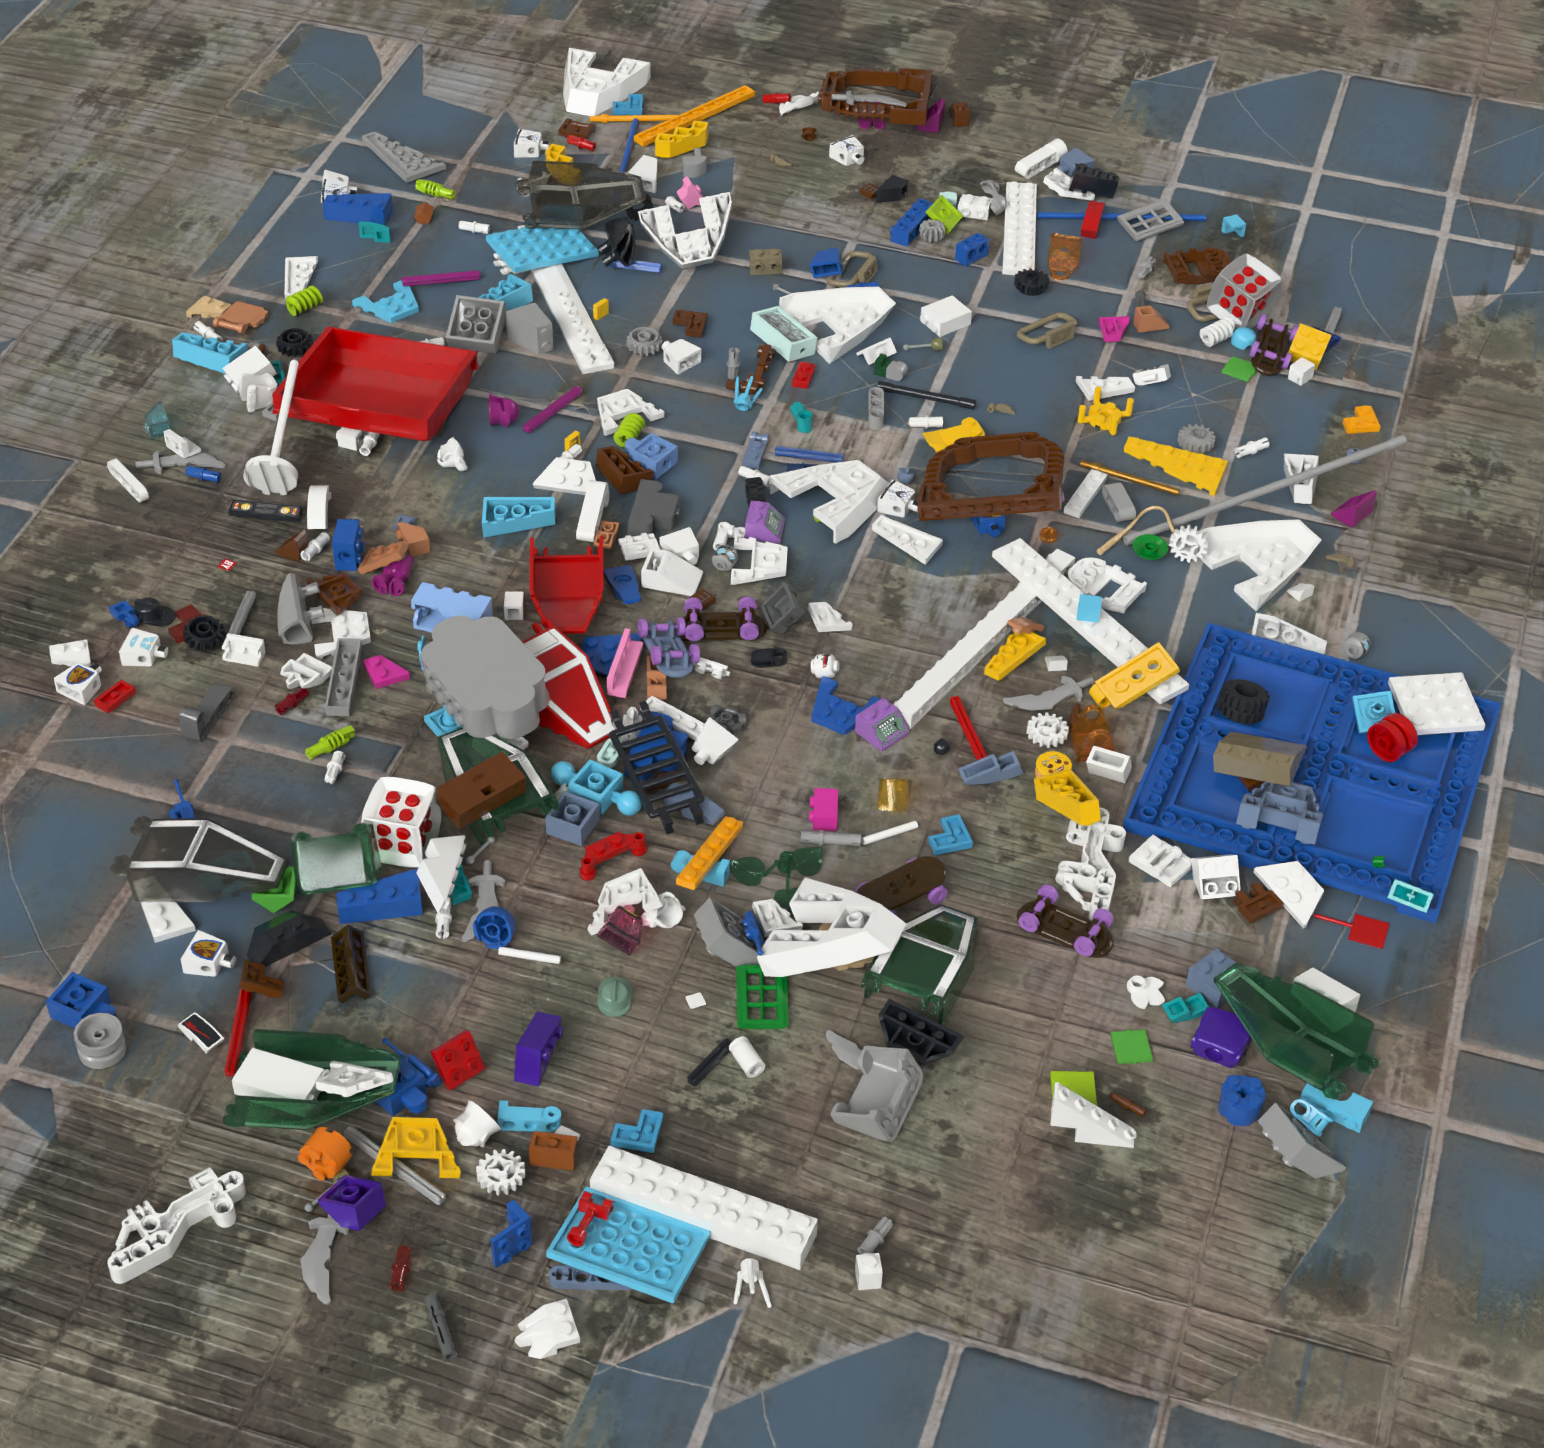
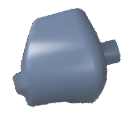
(905, 475)

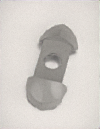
(998, 201)

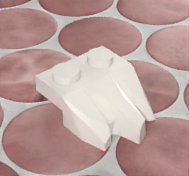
(305, 672)
(548, 1330)

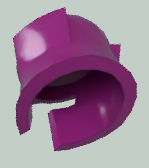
(502, 410)

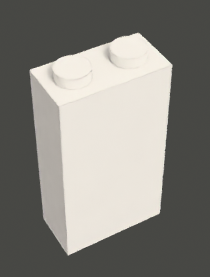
(276, 1077)

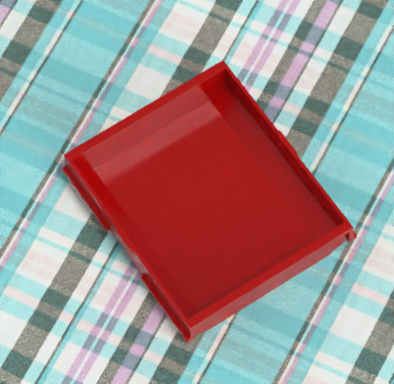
(378, 383)

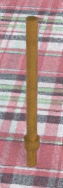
(1128, 477)

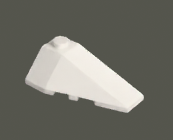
(1281, 631)

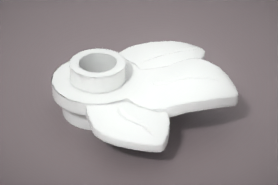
(1145, 991)

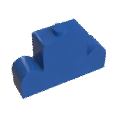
(680, 739)

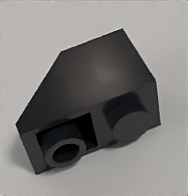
(892, 189)

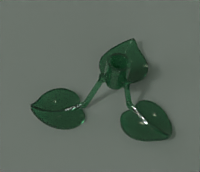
(805, 860)

